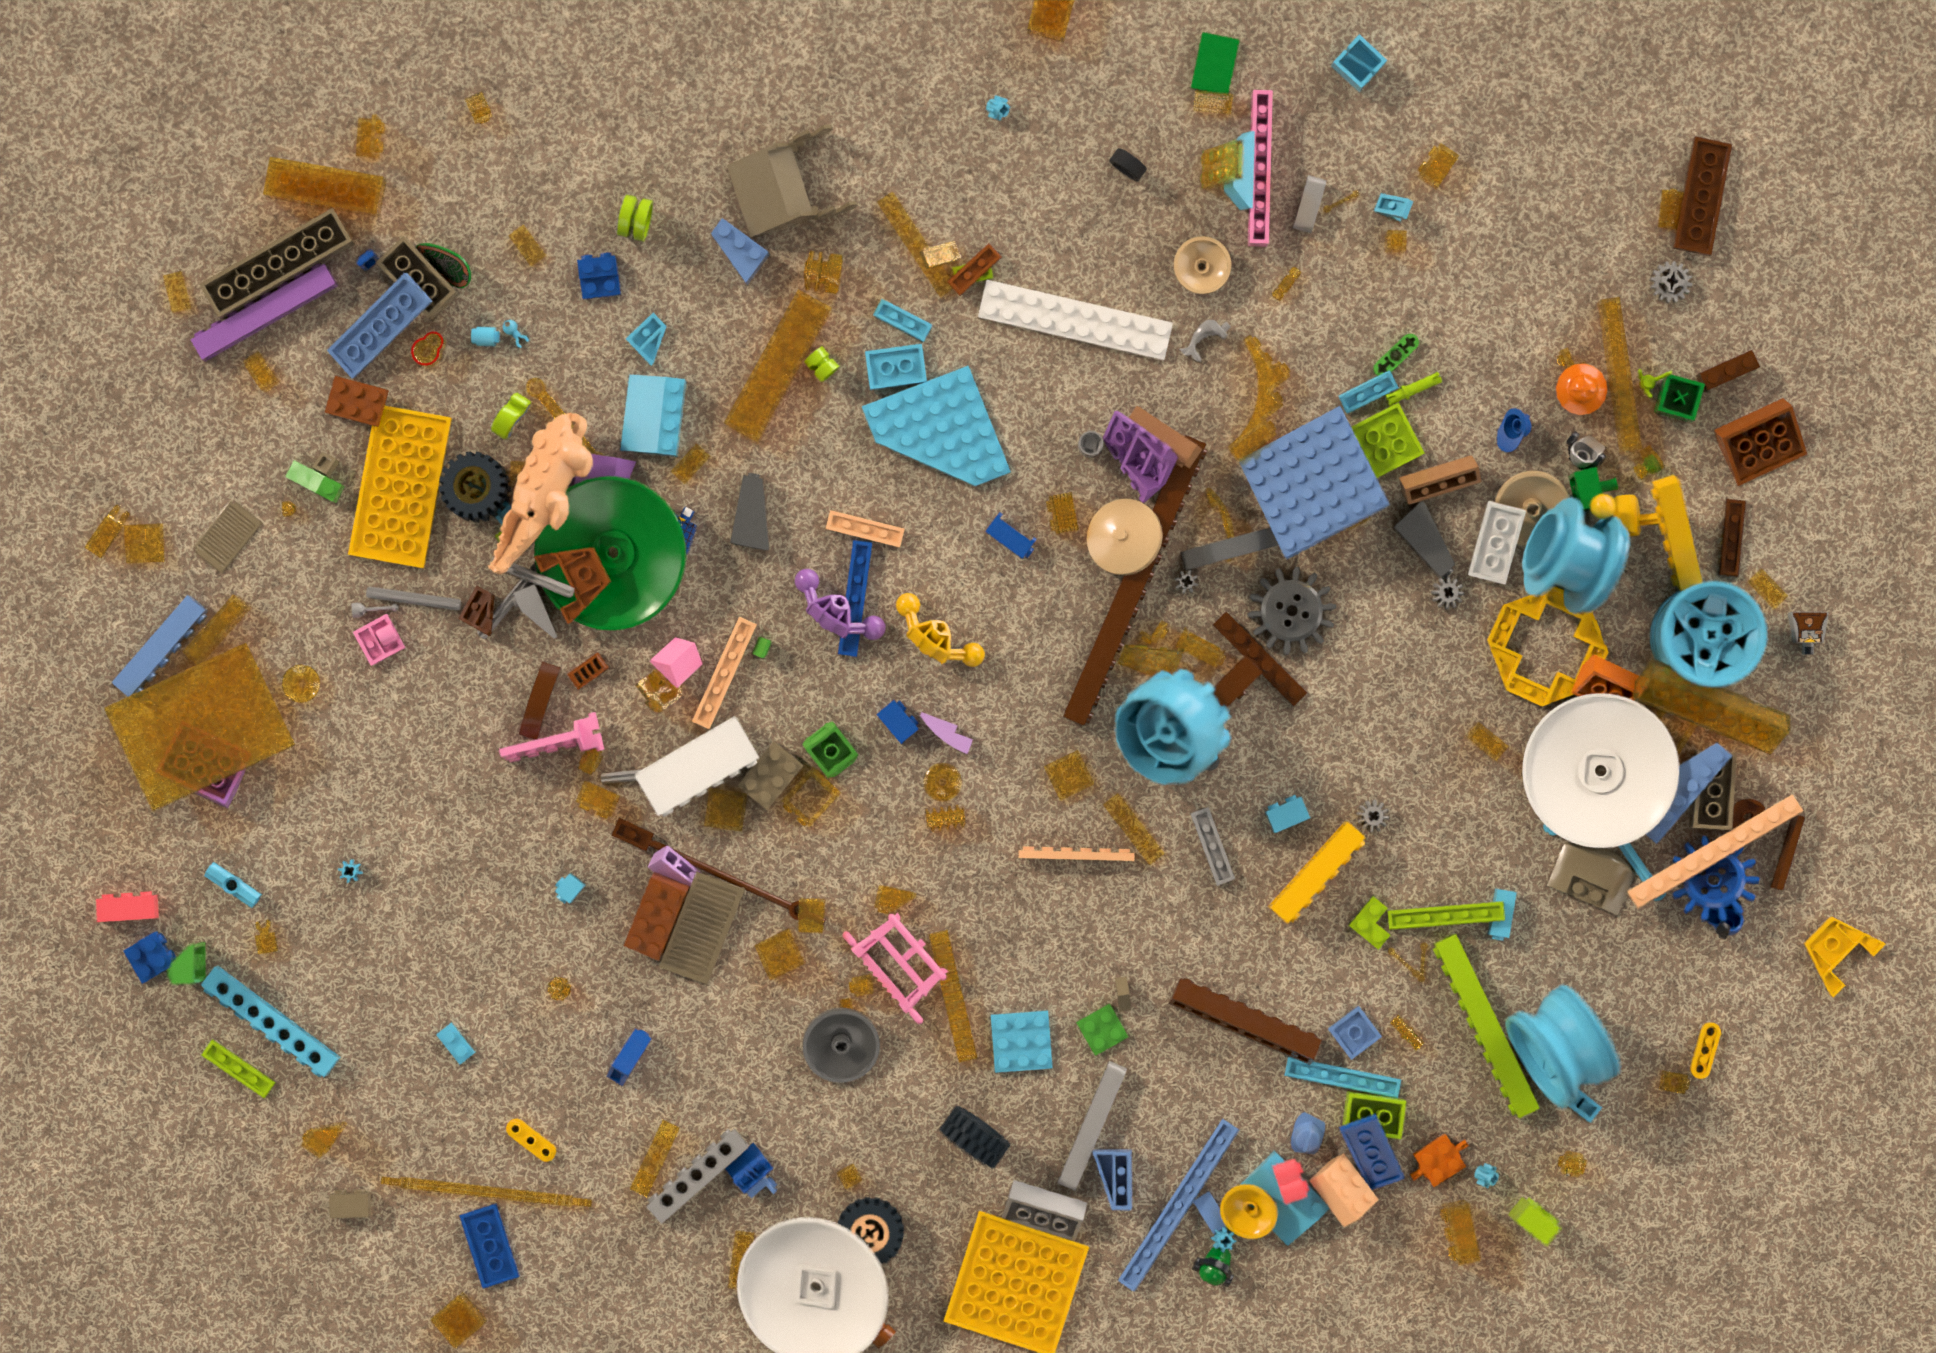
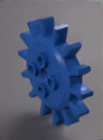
(1733, 879)

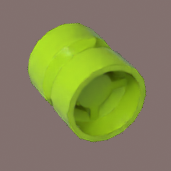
(821, 364)

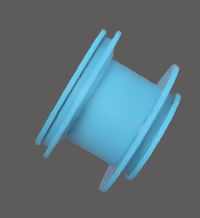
(1575, 556)

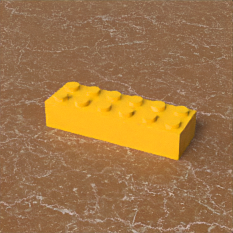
(1317, 872)

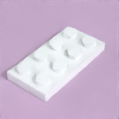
(1496, 542)

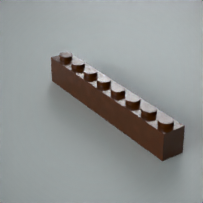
(1245, 1021)

